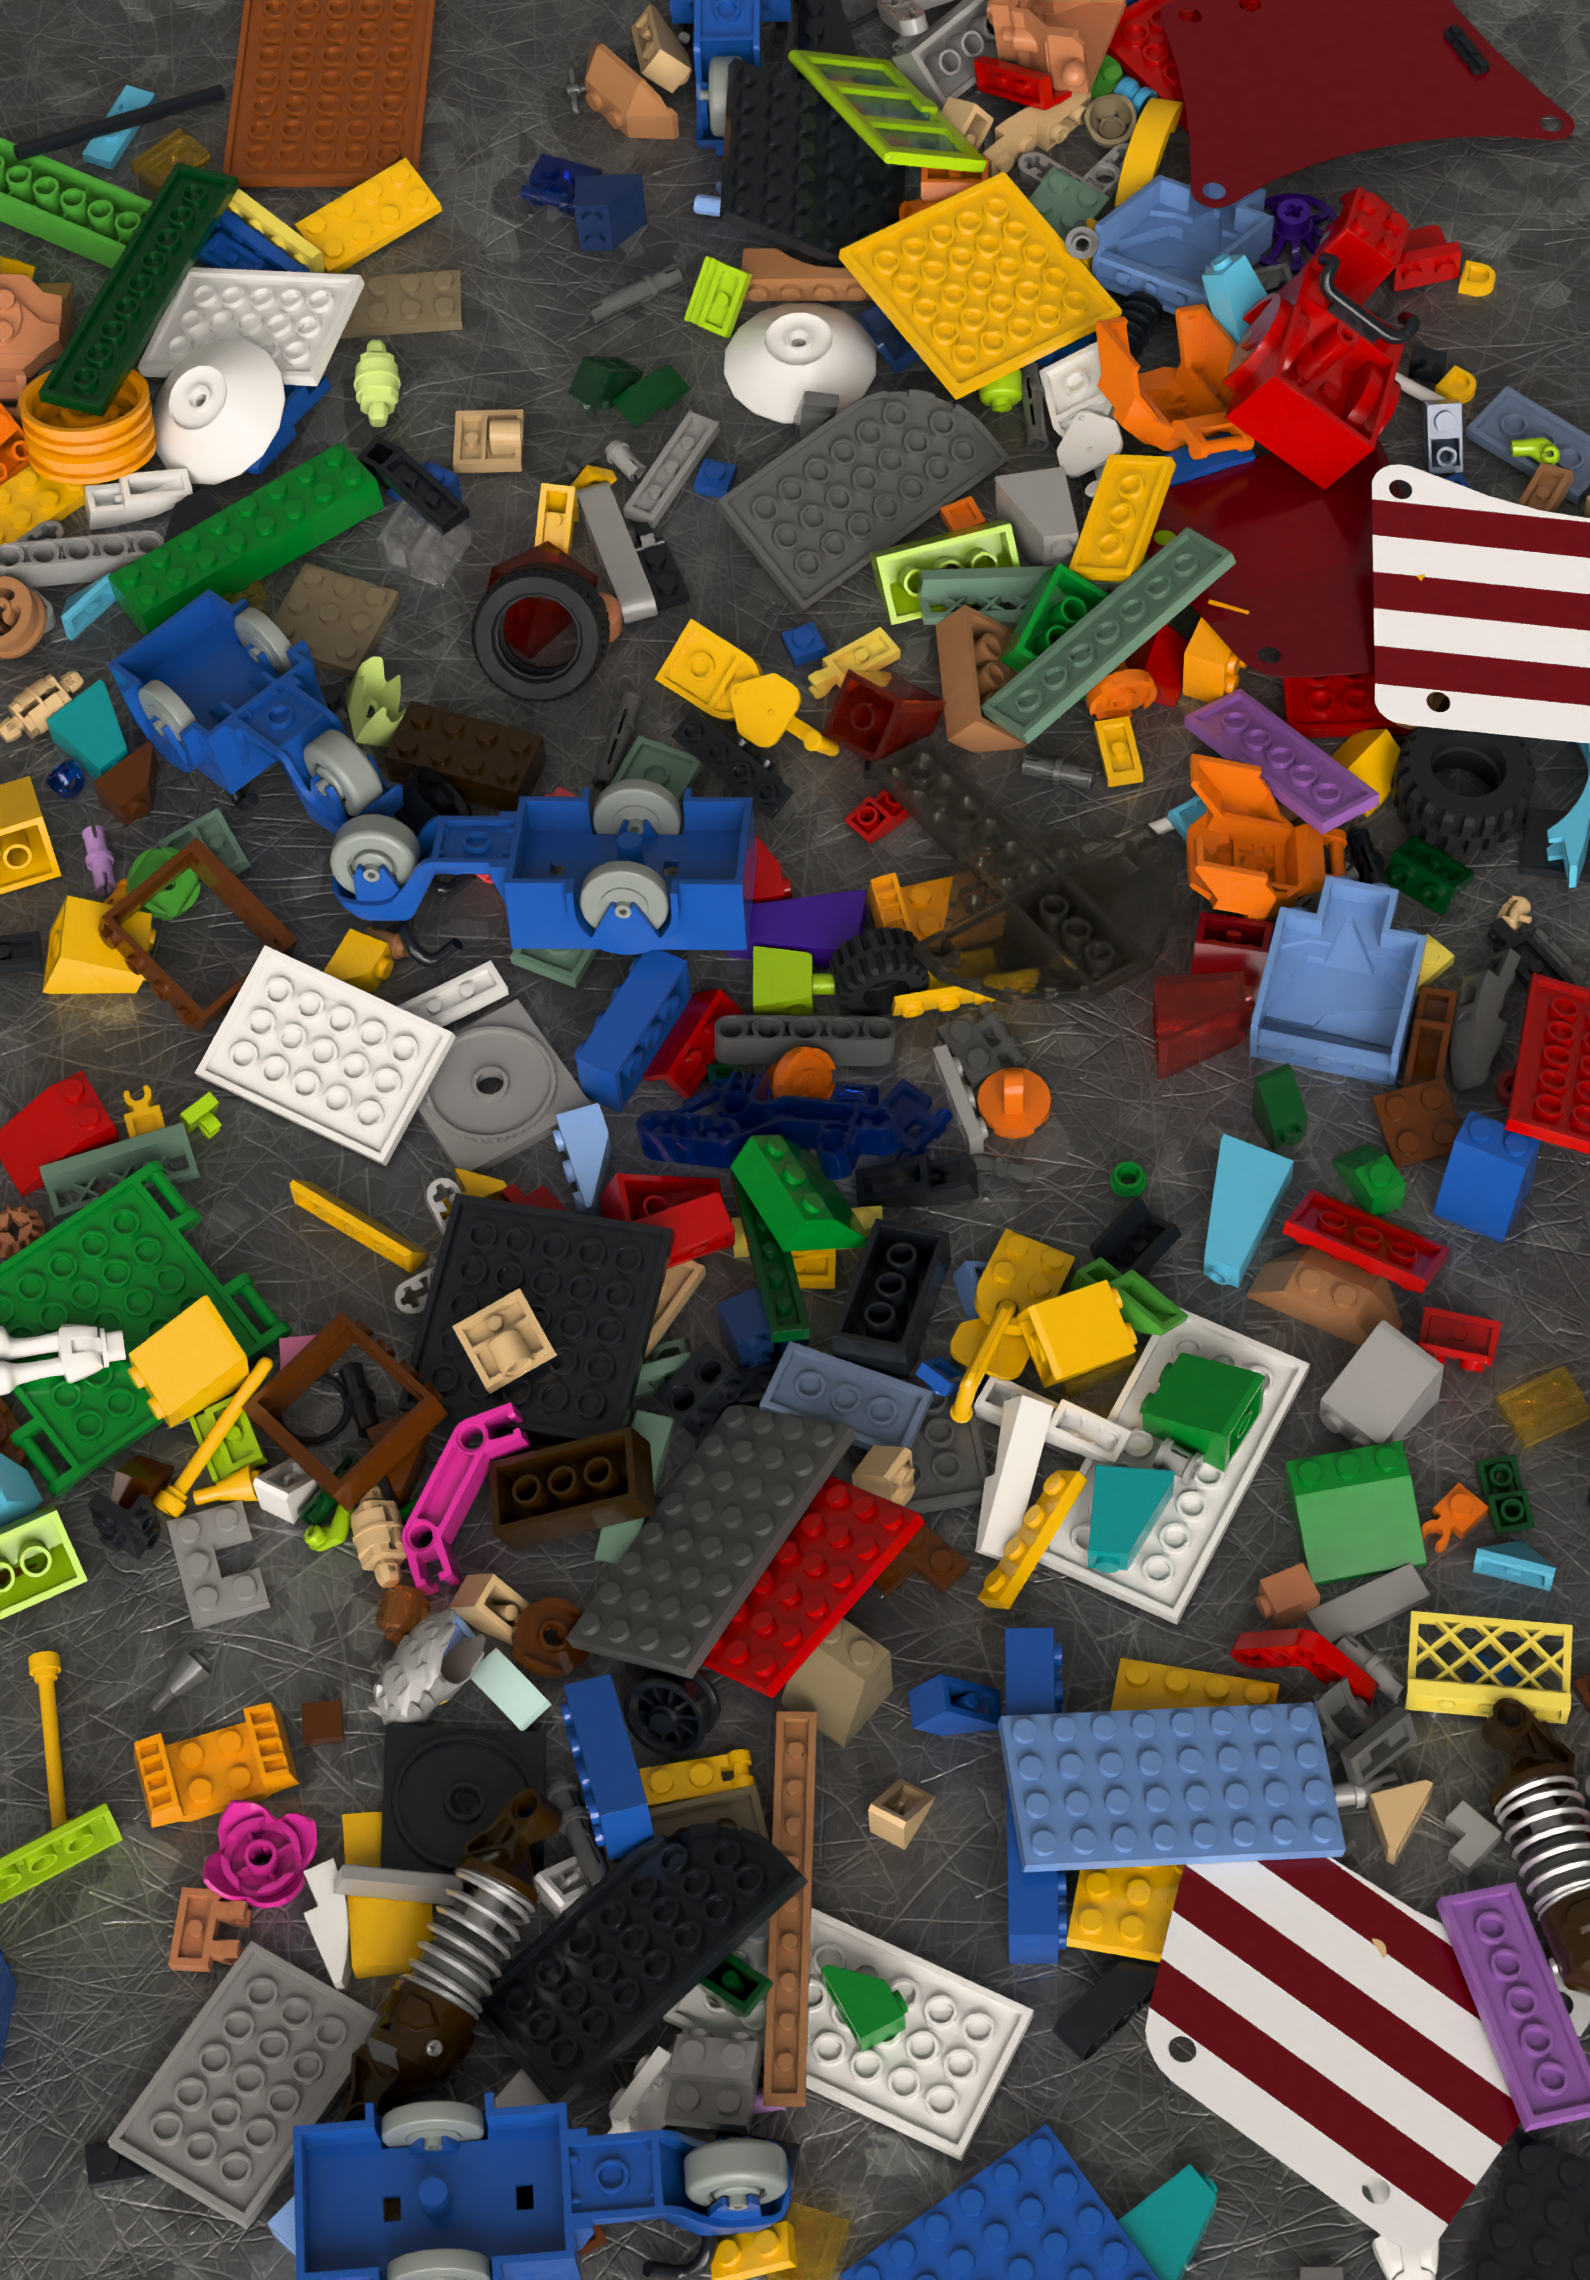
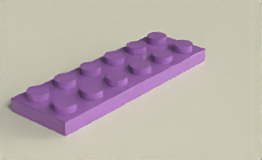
(1290, 764)
(1519, 2005)

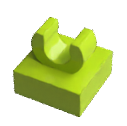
(202, 1116)

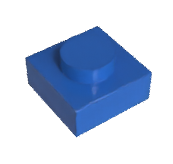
(715, 478)
(803, 644)
(940, 1376)

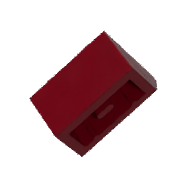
(1232, 946)

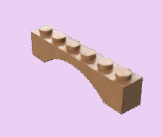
(788, 279)

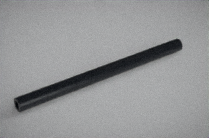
(119, 122)

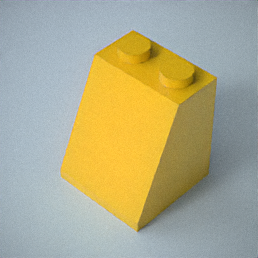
(24, 838)
(79, 958)
(1076, 1332)
(189, 1364)

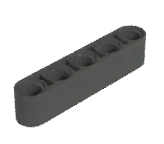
(769, 1037)

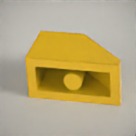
(361, 961)

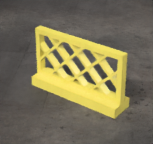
(1477, 1697)

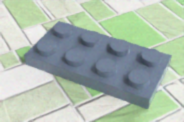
(1517, 417)
(847, 1394)

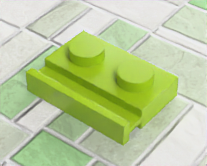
(718, 296)
(238, 1447)

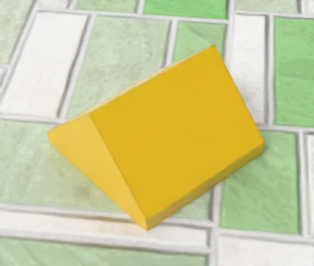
(1372, 759)

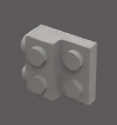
(713, 2081)

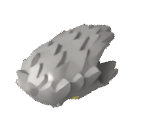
(419, 1673)

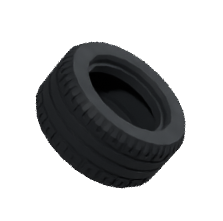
(510, 671)

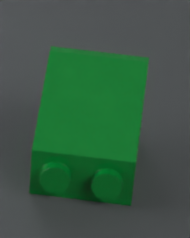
(1204, 1407)

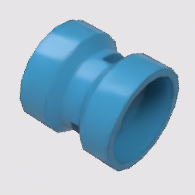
(1137, 95)

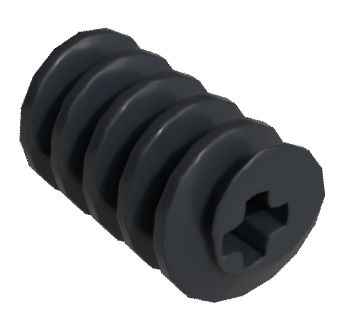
(1143, 318)

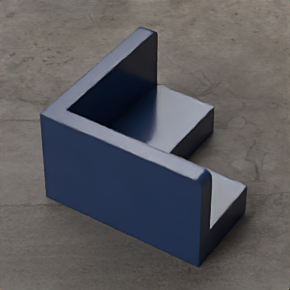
(887, 339)

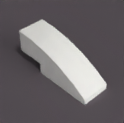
(135, 497)
(330, 1923)

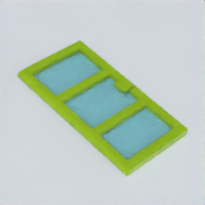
(888, 111)

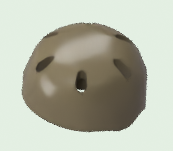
(1111, 129)

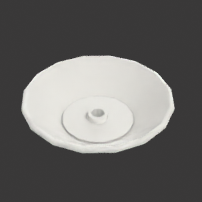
(798, 351)
(219, 410)

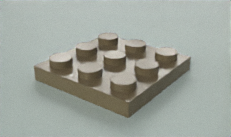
(336, 617)

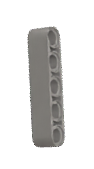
(616, 552)
(74, 558)

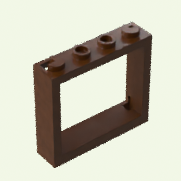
(229, 890)
(306, 1369)

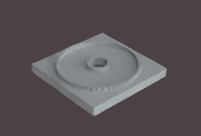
(490, 1128)

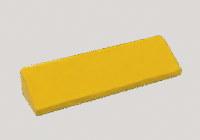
(357, 1225)

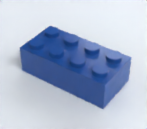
(633, 1028)
(606, 1766)

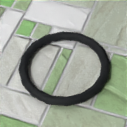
(337, 1429)

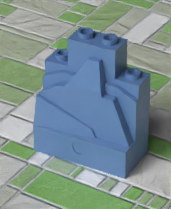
(1167, 240)
(1339, 984)

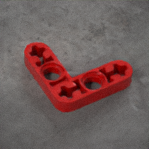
(1303, 1649)

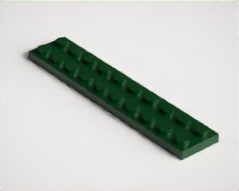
(138, 290)

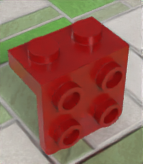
(1426, 259)
(1459, 1338)

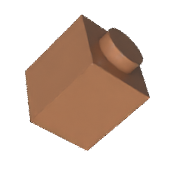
(1287, 1596)

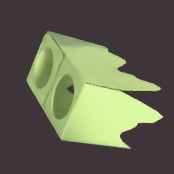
(372, 689)

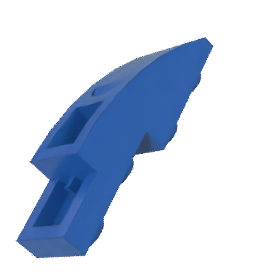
(297, 403)

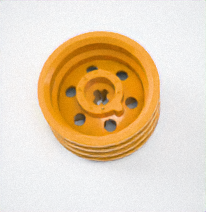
(87, 447)

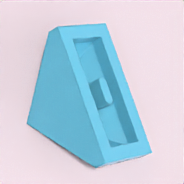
(86, 606)
(1515, 1563)

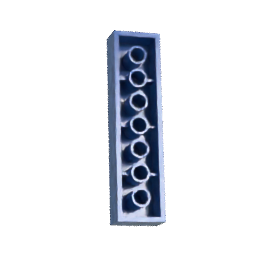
(1034, 1898)

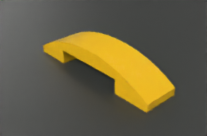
(1147, 146)

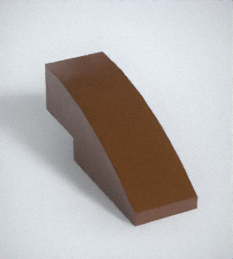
(1430, 1035)

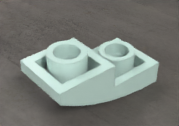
(509, 1690)

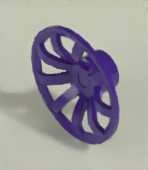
(1294, 225)

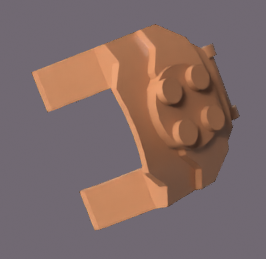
(32, 331)

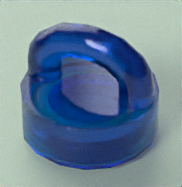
(62, 776)

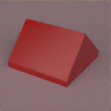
(1164, 660)

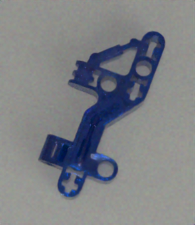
(835, 1127)

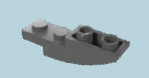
(1475, 1024)

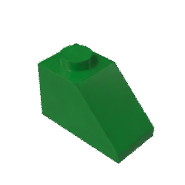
(1371, 1180)
(865, 2005)

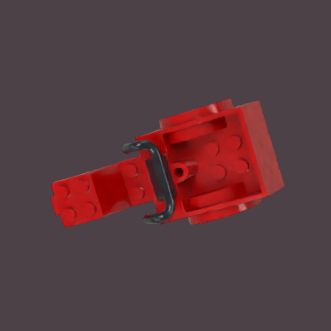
(1316, 363)

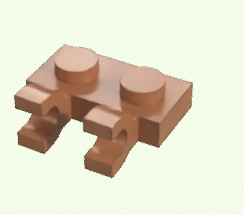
(197, 1930)

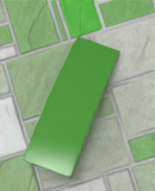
(1142, 1303)

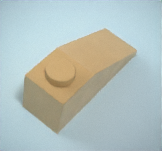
(659, 51)

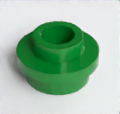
(1131, 1171)

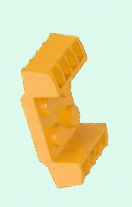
(913, 908)
(212, 1769)

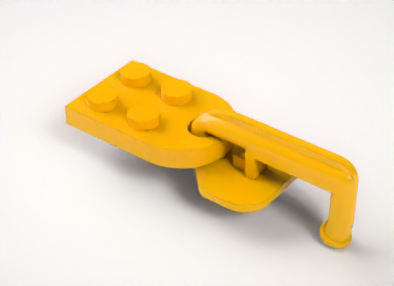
(734, 688)
(1014, 1279)

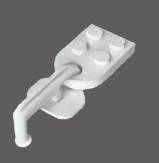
(1081, 414)

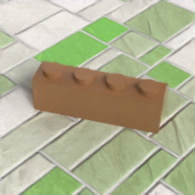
(970, 676)

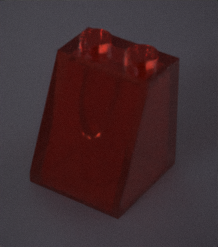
(537, 620)
(880, 714)
(1198, 1018)

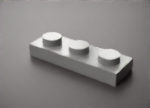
(960, 1100)

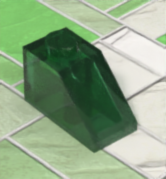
(601, 381)

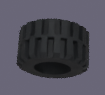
(875, 969)

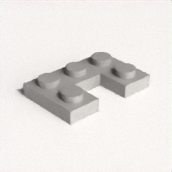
(207, 1593)

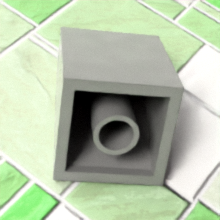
(1039, 514)
(1382, 1390)

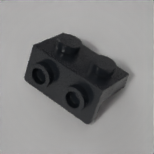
(1135, 1239)
(126, 1529)

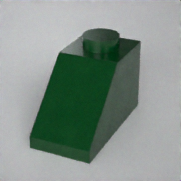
(1279, 1107)
(736, 1986)

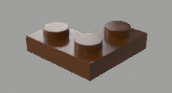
(929, 1558)

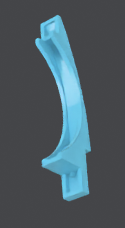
(1572, 833)

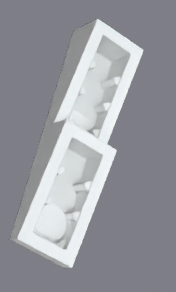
(1069, 1425)
(1009, 1489)

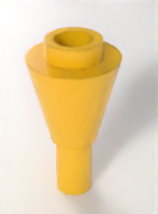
(232, 1488)

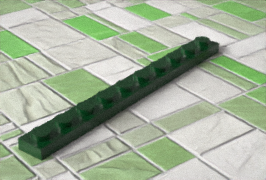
(772, 1267)

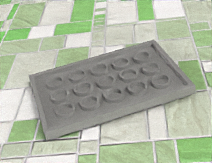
(249, 2068)

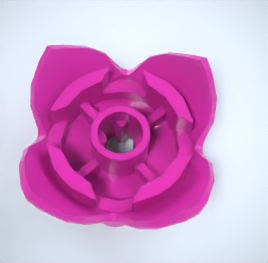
(250, 1832)

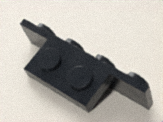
(733, 762)

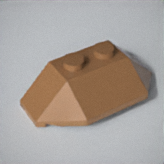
(626, 97)
(1326, 1294)

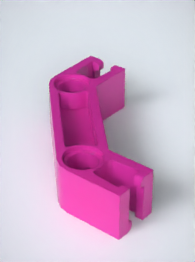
(453, 1490)

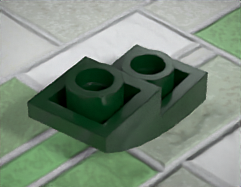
(650, 393)
(1504, 1495)

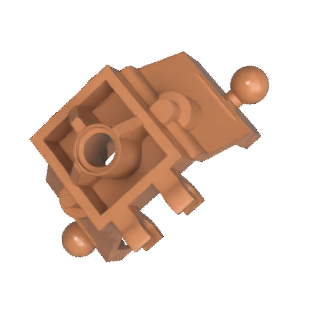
(1056, 37)

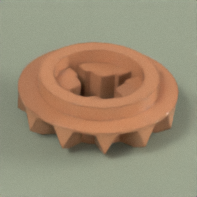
(31, 1229)

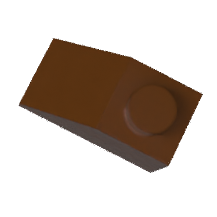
(130, 785)
(406, 1473)

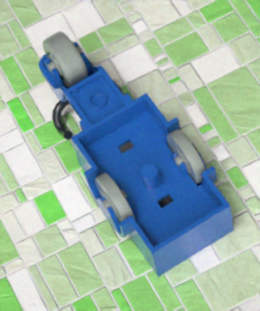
(611, 878)
(460, 2193)

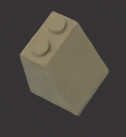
(841, 1682)

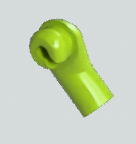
(1537, 448)
(331, 1535)

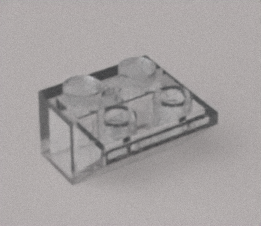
(418, 549)

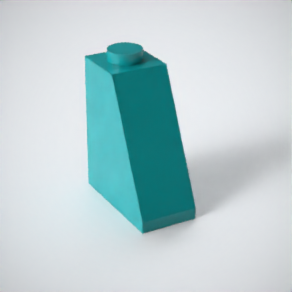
(89, 731)
(1124, 1513)
(1172, 2222)

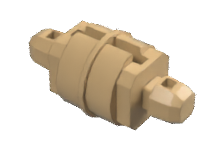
(37, 704)
(378, 1537)

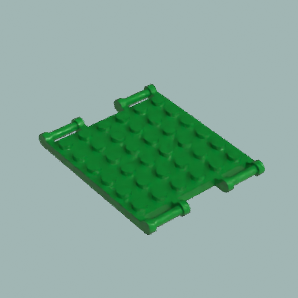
(114, 1270)

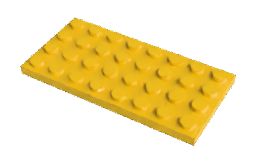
(1132, 1907)

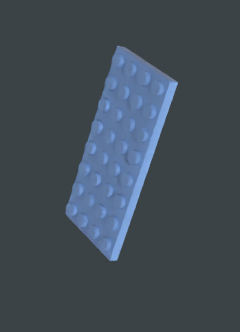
(1170, 1787)

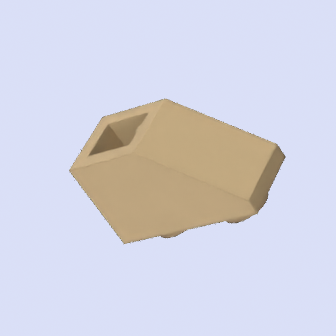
(887, 1473)

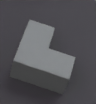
(1476, 1837)

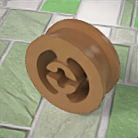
(25, 615)

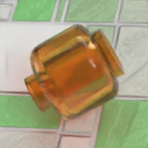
(401, 1611)

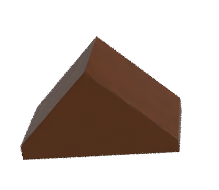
(140, 1477)

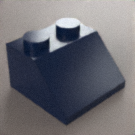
(608, 209)

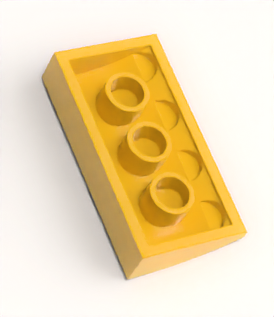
(380, 1930)

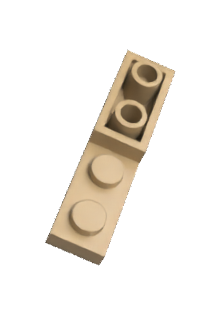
(1034, 128)

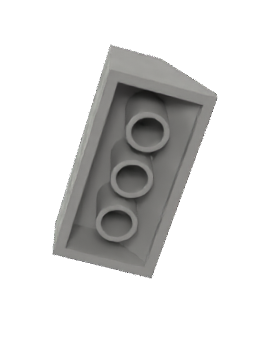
(943, 55)

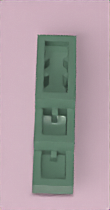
(617, 1538)

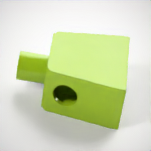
(786, 982)

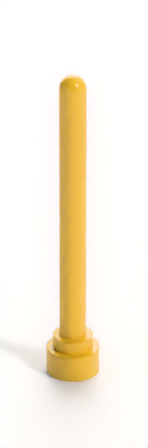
(173, 1498)
(45, 1669)

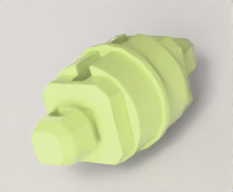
(377, 383)

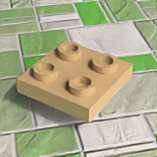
(488, 441)
(504, 1340)

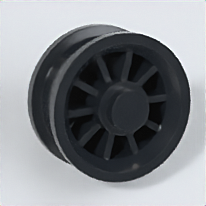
(429, 796)
(671, 1711)

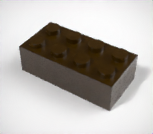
(481, 758)
(572, 1488)

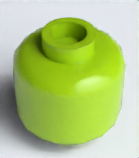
(1003, 392)

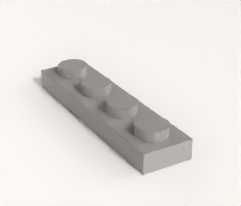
(671, 469)

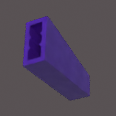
(807, 924)

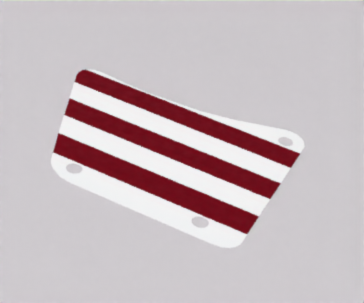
(1492, 620)
(1328, 2046)

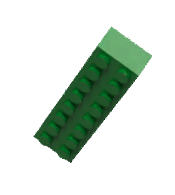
(249, 537)

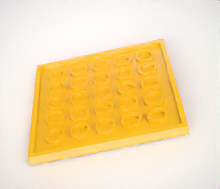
(979, 285)

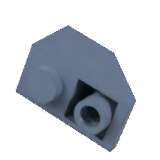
(1443, 435)

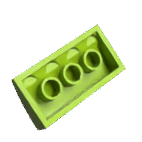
(57, 1850)

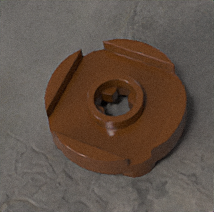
(531, 1647)

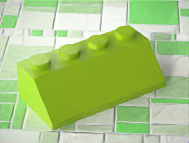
(899, 567)
(38, 1540)

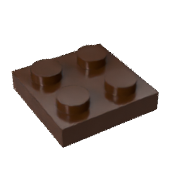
(1417, 1122)

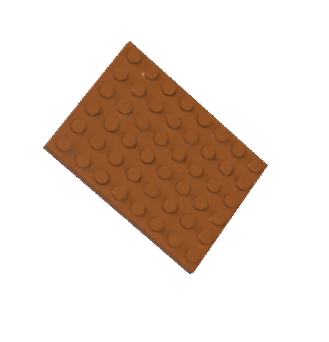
(328, 91)

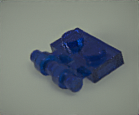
(556, 176)
(910, 1108)

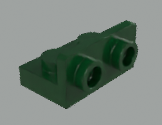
(1427, 874)

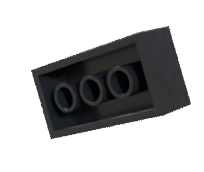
(892, 1297)

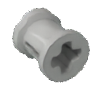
(1179, 1460)

